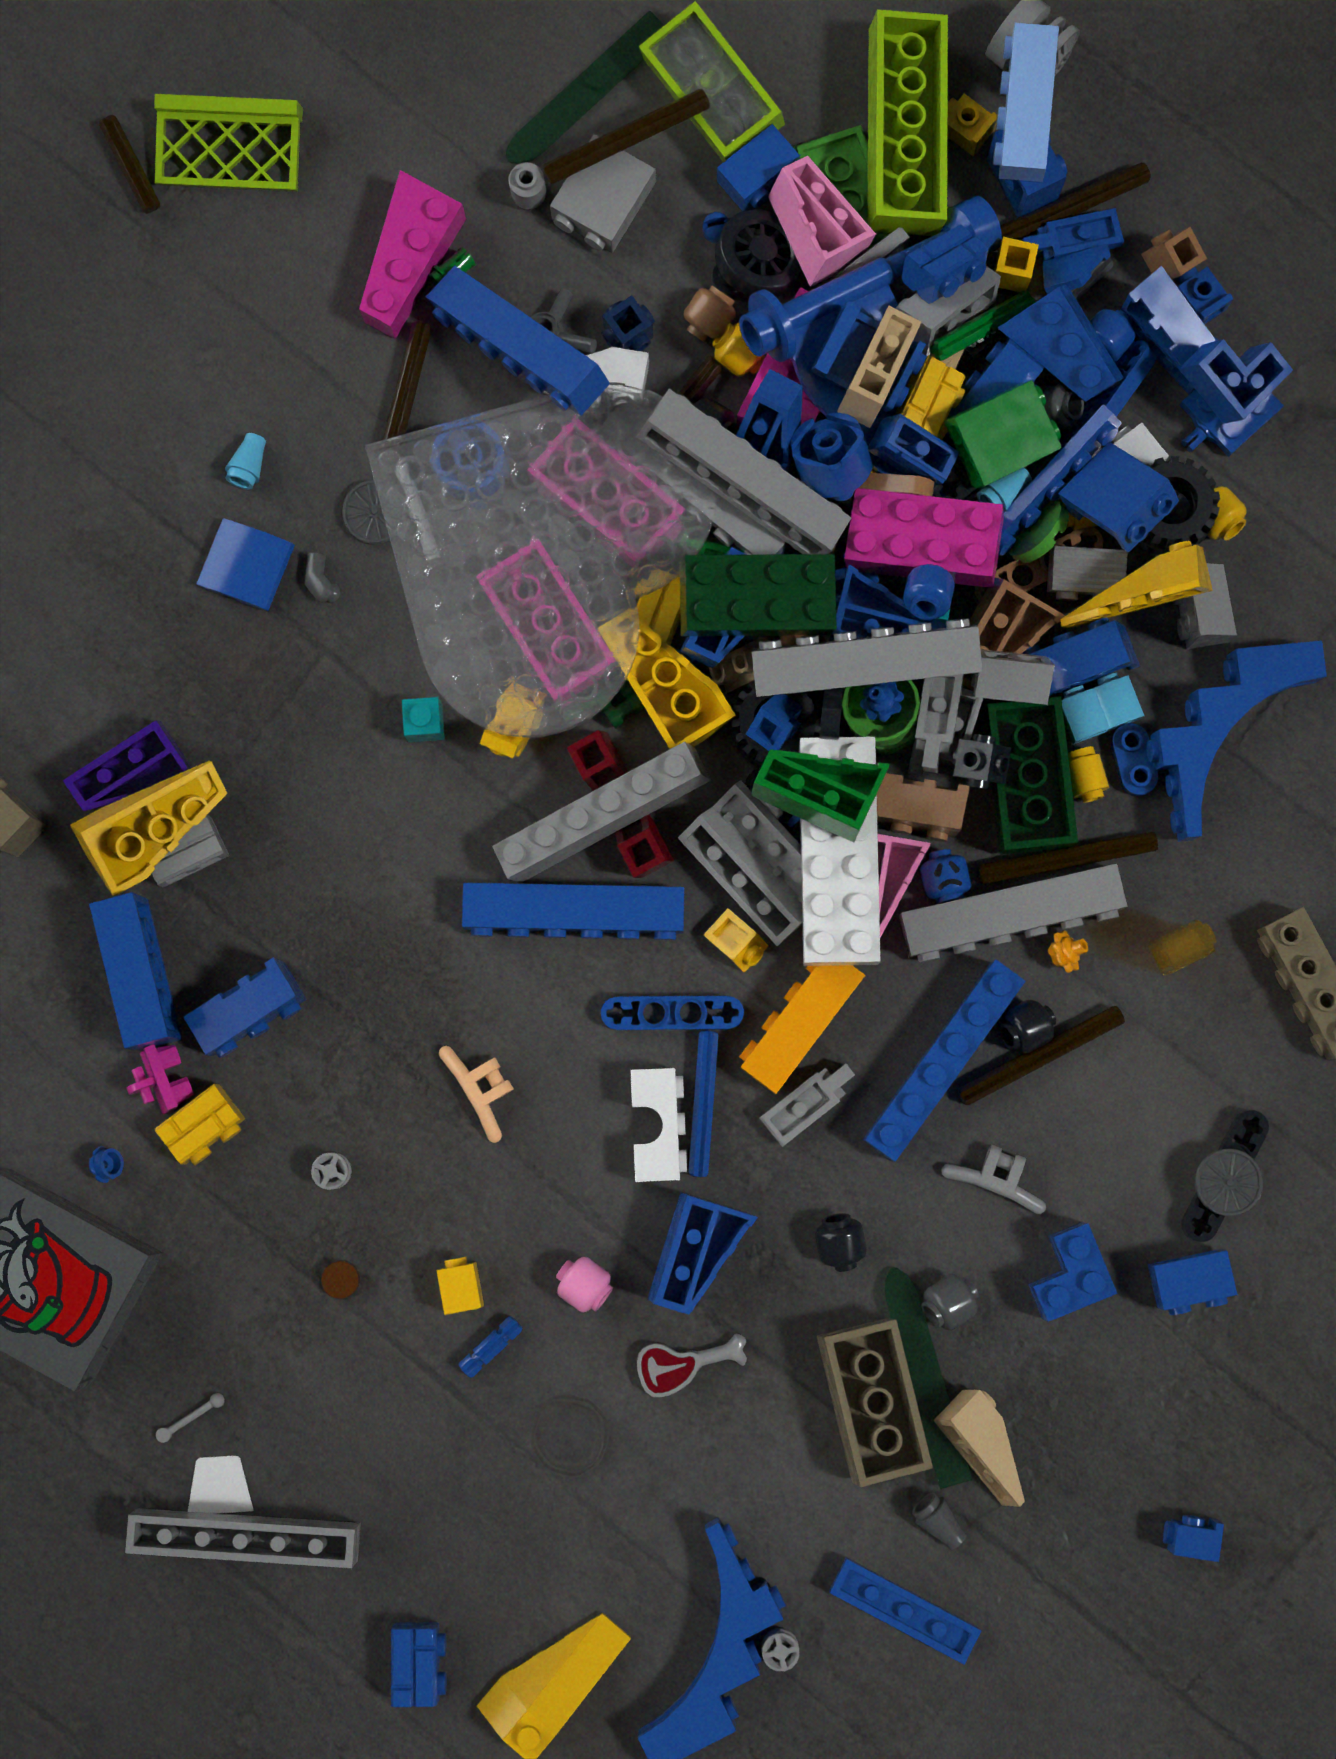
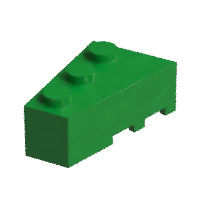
(820, 789)

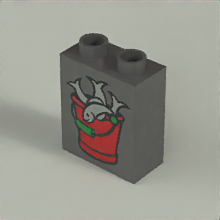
(64, 1281)

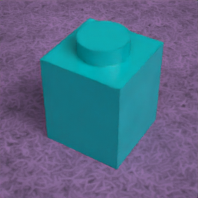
(423, 719)

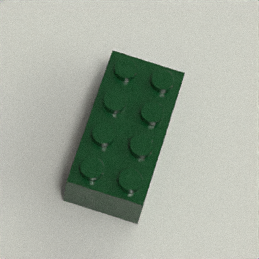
(757, 595)
(1037, 800)

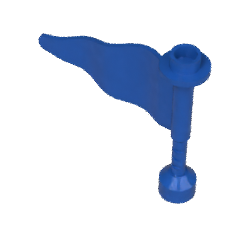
(803, 323)

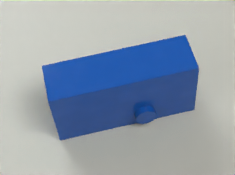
(135, 971)

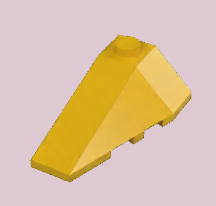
(1160, 581)
(676, 693)
(140, 829)
(541, 1694)

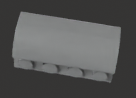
(751, 860)

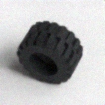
(1202, 499)
(747, 709)

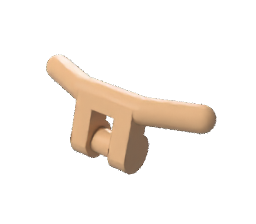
(469, 1084)

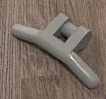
(986, 1180)

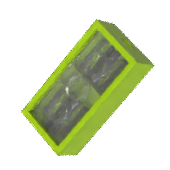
(695, 56)

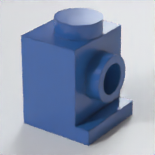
(1208, 305)
(775, 722)
(1194, 1538)

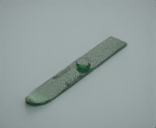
(582, 93)
(926, 1376)

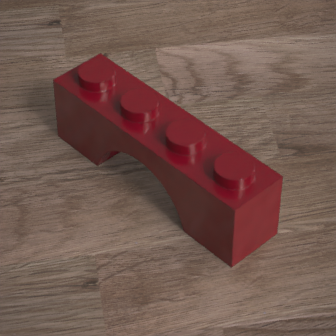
(638, 842)

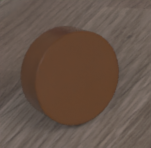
(340, 1279)

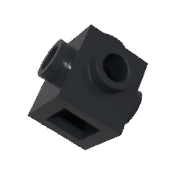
(981, 761)

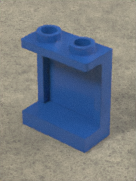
(845, 350)
(1119, 495)

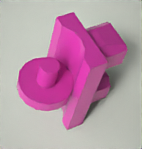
(156, 1063)

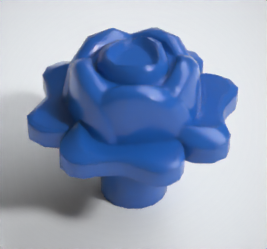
(881, 701)

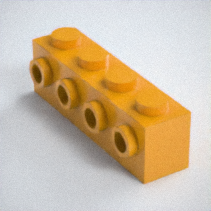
(799, 1024)

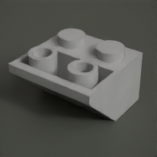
(1207, 616)

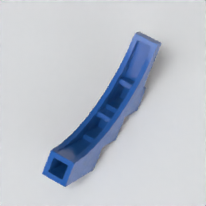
(1213, 711)
(702, 1711)

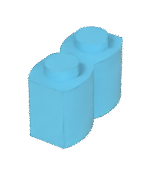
(1100, 708)

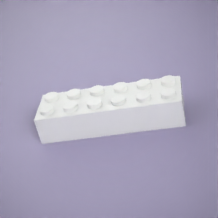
(840, 876)

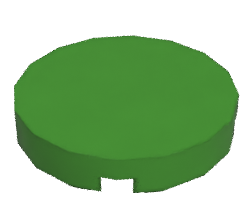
(1038, 539)

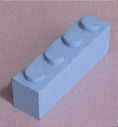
(1028, 102)

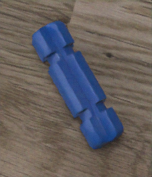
(490, 1346)

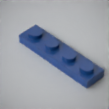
(905, 1610)

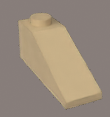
(879, 366)
(982, 1440)

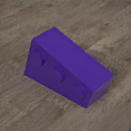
(128, 768)

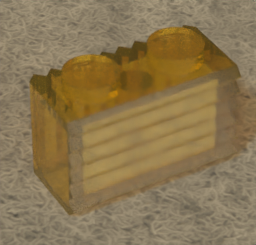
(1182, 946)

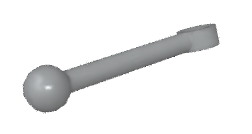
(165, 1433)

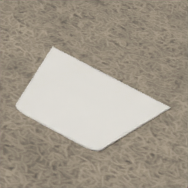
(219, 1486)

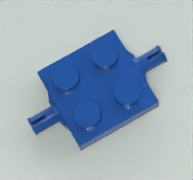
(1228, 435)

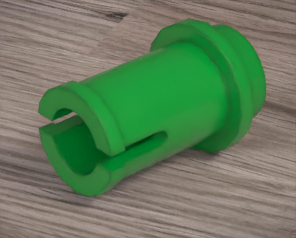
(458, 259)

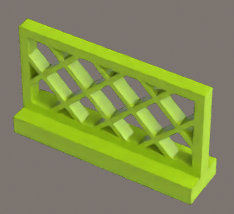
(227, 111)

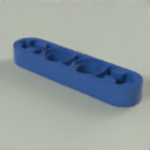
(1134, 367)
(672, 1007)

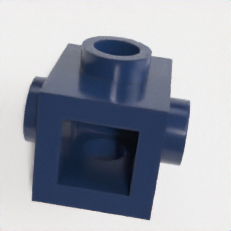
(628, 315)

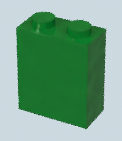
(1004, 433)

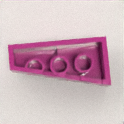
(412, 241)

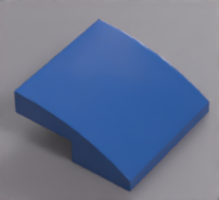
(245, 564)

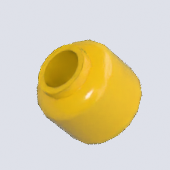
(734, 354)
(1230, 516)

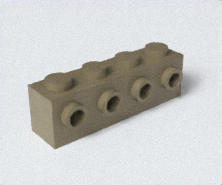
(1307, 973)

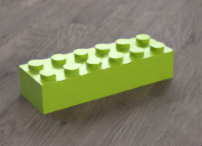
(907, 122)

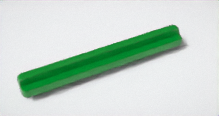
(980, 326)

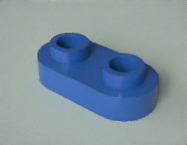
(1131, 759)

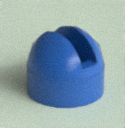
(713, 232)

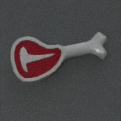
(668, 1371)

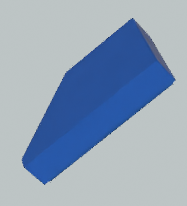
(1073, 268)

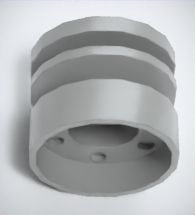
(1032, 13)

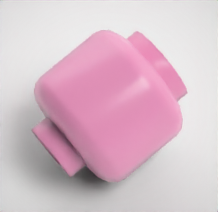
(584, 1284)

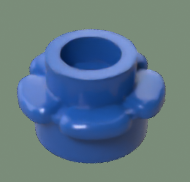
(106, 1164)

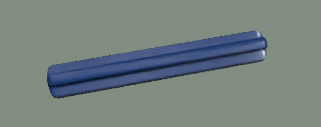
(703, 1103)

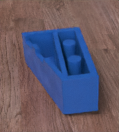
(774, 419)

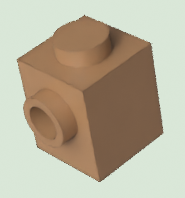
(1174, 252)

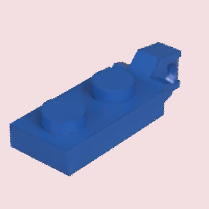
(1078, 234)

